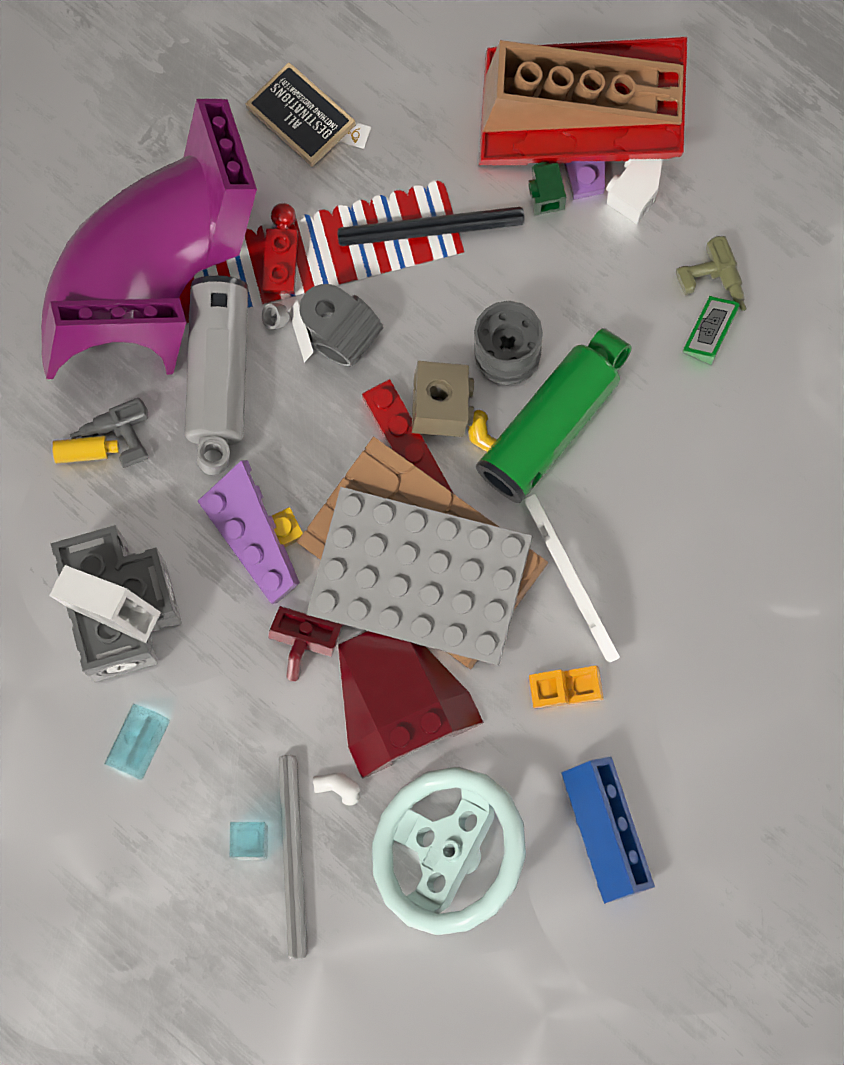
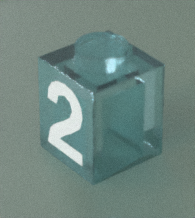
(248, 841)

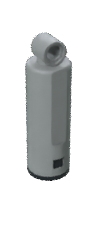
(216, 367)

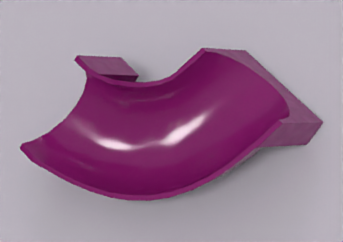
(146, 243)

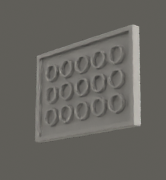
(420, 575)

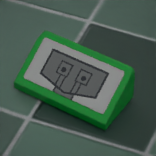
(711, 329)

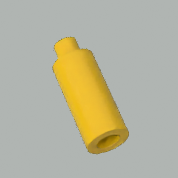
(83, 449)

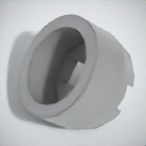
(274, 310)

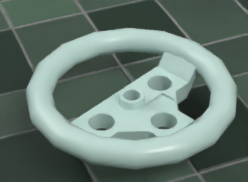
(452, 851)

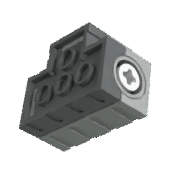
(104, 555)

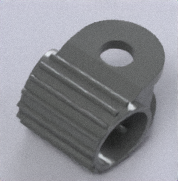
(348, 329)

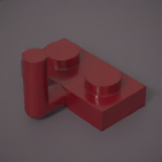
(303, 633)

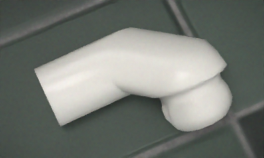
(340, 784)

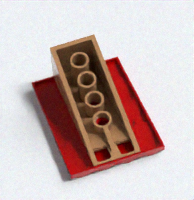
(583, 101)

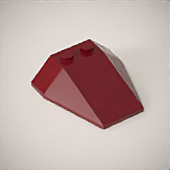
(398, 700)

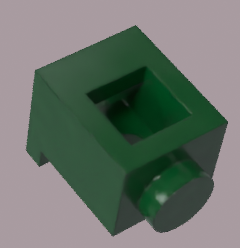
(547, 188)

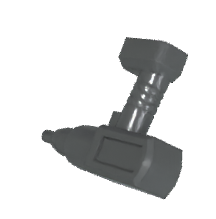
(120, 420)

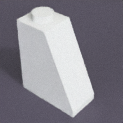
(105, 603)

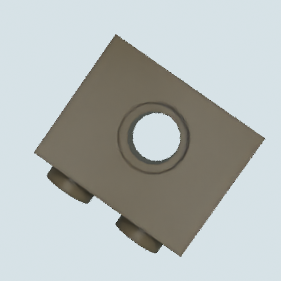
(450, 384)

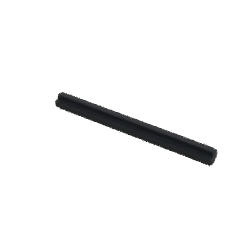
(430, 226)

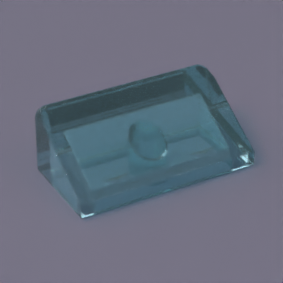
(137, 741)

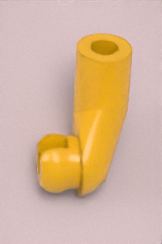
(478, 431)

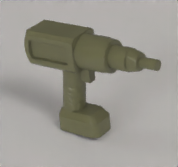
(721, 265)

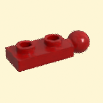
(280, 252)

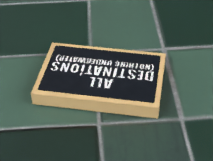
(300, 114)

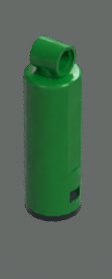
(554, 416)

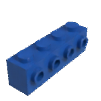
(607, 829)

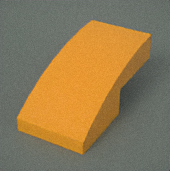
(566, 687)

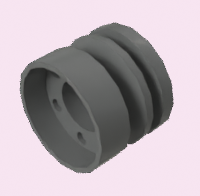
(508, 327)

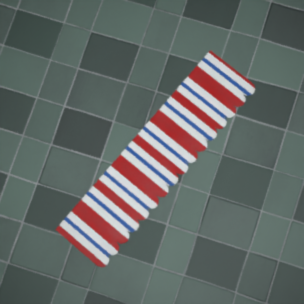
(326, 262)

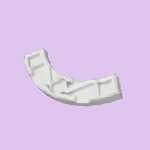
(571, 578)

